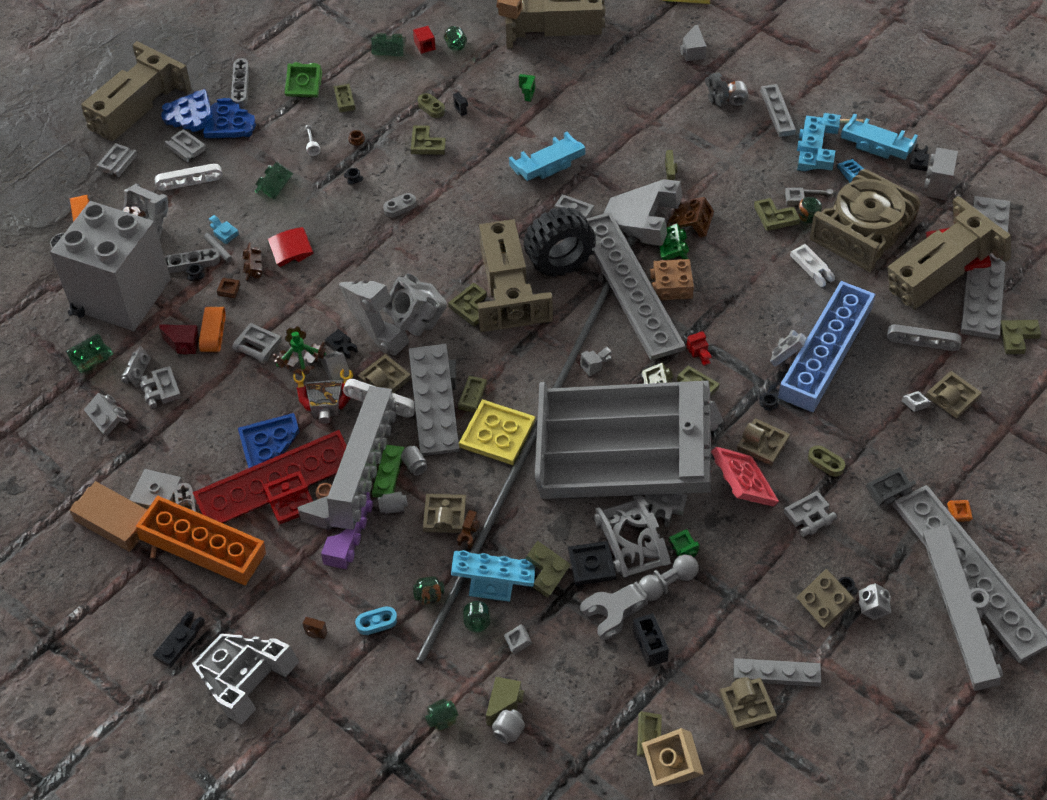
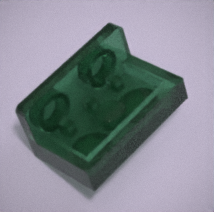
(388, 45)
(274, 181)
(89, 353)

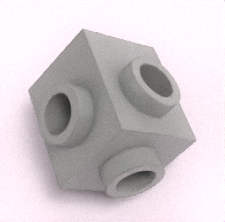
(874, 601)

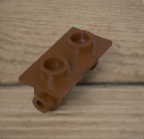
(252, 263)

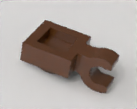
(469, 526)

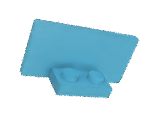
(492, 575)

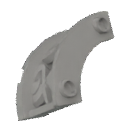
(154, 211)
(616, 517)

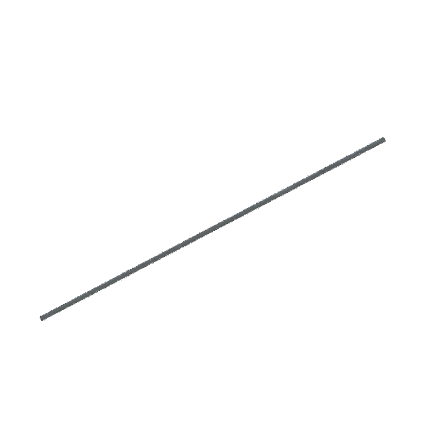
(513, 474)

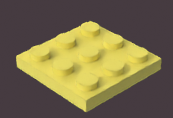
(497, 432)

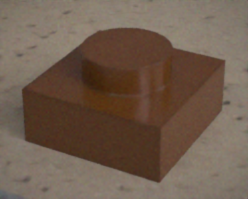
(228, 288)
(314, 628)

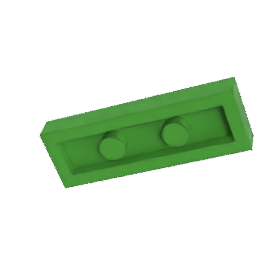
(388, 471)

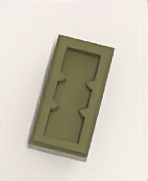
(344, 98)
(671, 167)
(472, 394)
(648, 728)

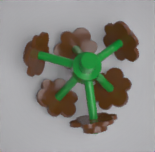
(312, 353)

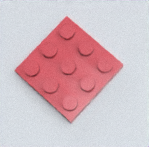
(744, 476)

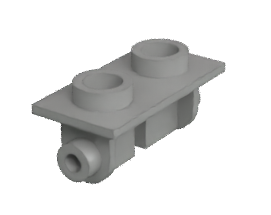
(137, 367)

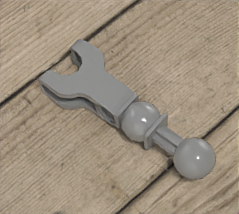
(635, 596)

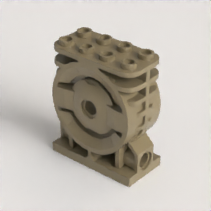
(872, 223)

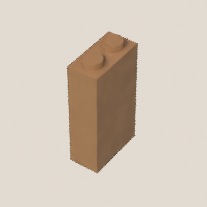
(109, 515)

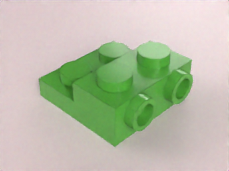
(303, 80)

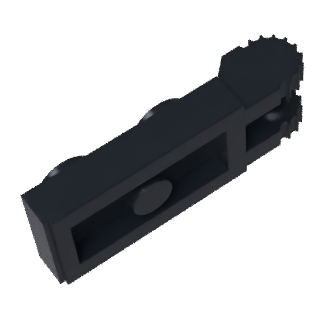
(178, 640)

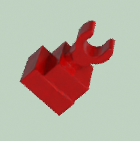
(698, 346)

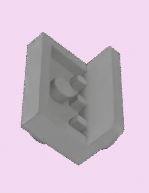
(105, 413)

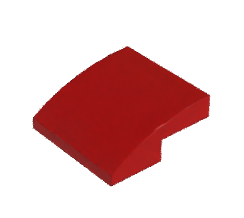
(290, 246)
(287, 495)

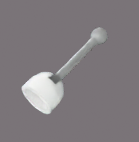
(312, 145)

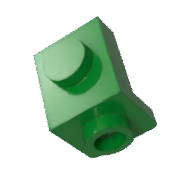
(684, 544)

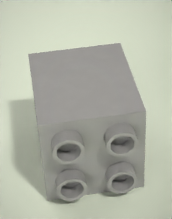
(111, 265)

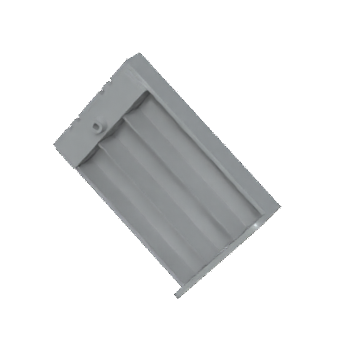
(623, 440)

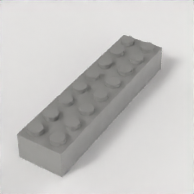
(361, 458)

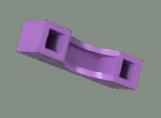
(340, 548)

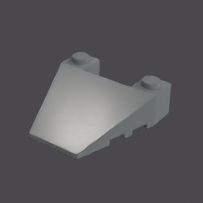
(636, 210)
(365, 302)
(237, 665)

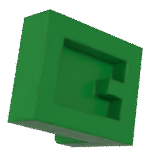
(528, 86)

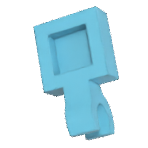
(225, 231)

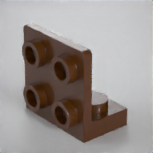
(695, 213)

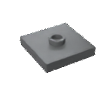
(153, 484)

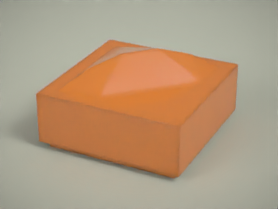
(960, 510)

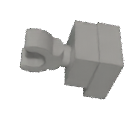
(592, 362)

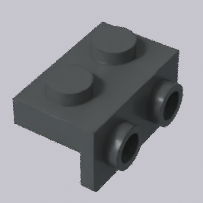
(889, 486)

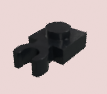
(919, 159)
(341, 342)

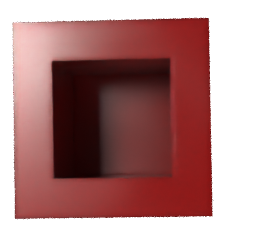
(424, 39)

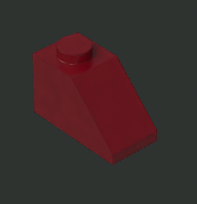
(180, 338)

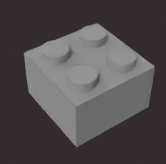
(940, 173)

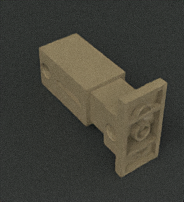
(557, 18)
(131, 93)
(943, 255)
(506, 277)

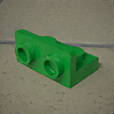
(674, 243)

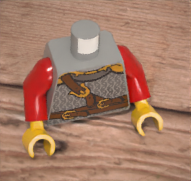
(323, 397)

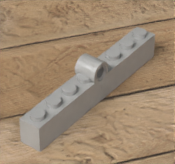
(962, 608)

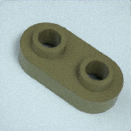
(431, 105)
(826, 461)

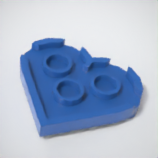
(188, 111)
(229, 121)

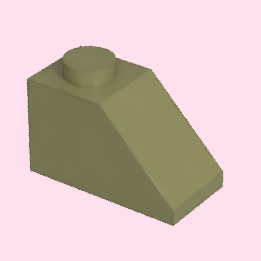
(504, 696)

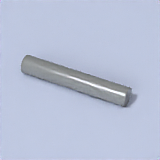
(216, 245)

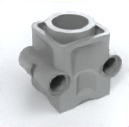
(414, 305)

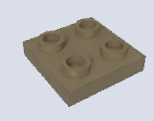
(385, 374)
(953, 394)
(763, 441)
(444, 513)
(826, 598)
(747, 703)

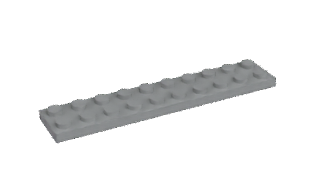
(985, 285)
(633, 289)
(1007, 612)

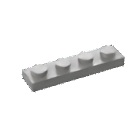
(778, 110)
(778, 672)

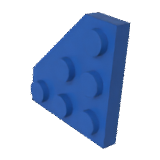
(268, 438)

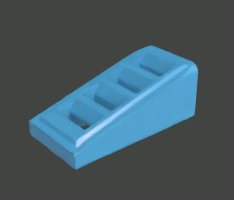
(849, 174)

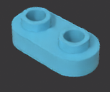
(375, 619)

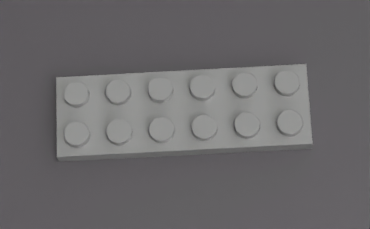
(433, 400)

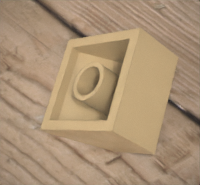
(672, 758)

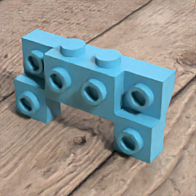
(878, 140)
(810, 148)
(548, 160)

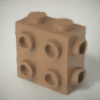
(672, 279)

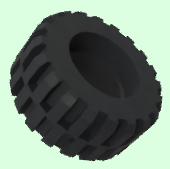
(552, 228)

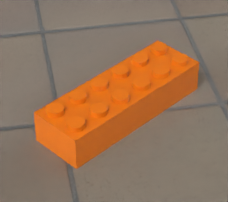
(201, 540)

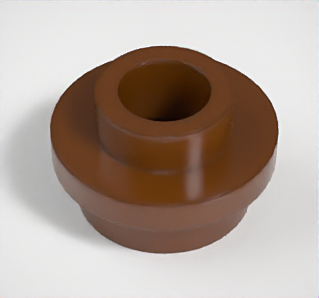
(356, 138)

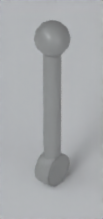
(829, 192)

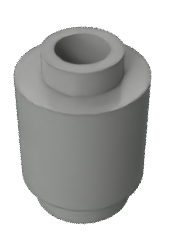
(414, 460)
(392, 503)

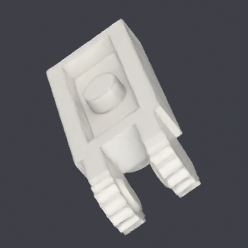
(812, 265)

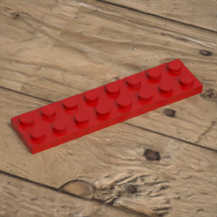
(245, 489)

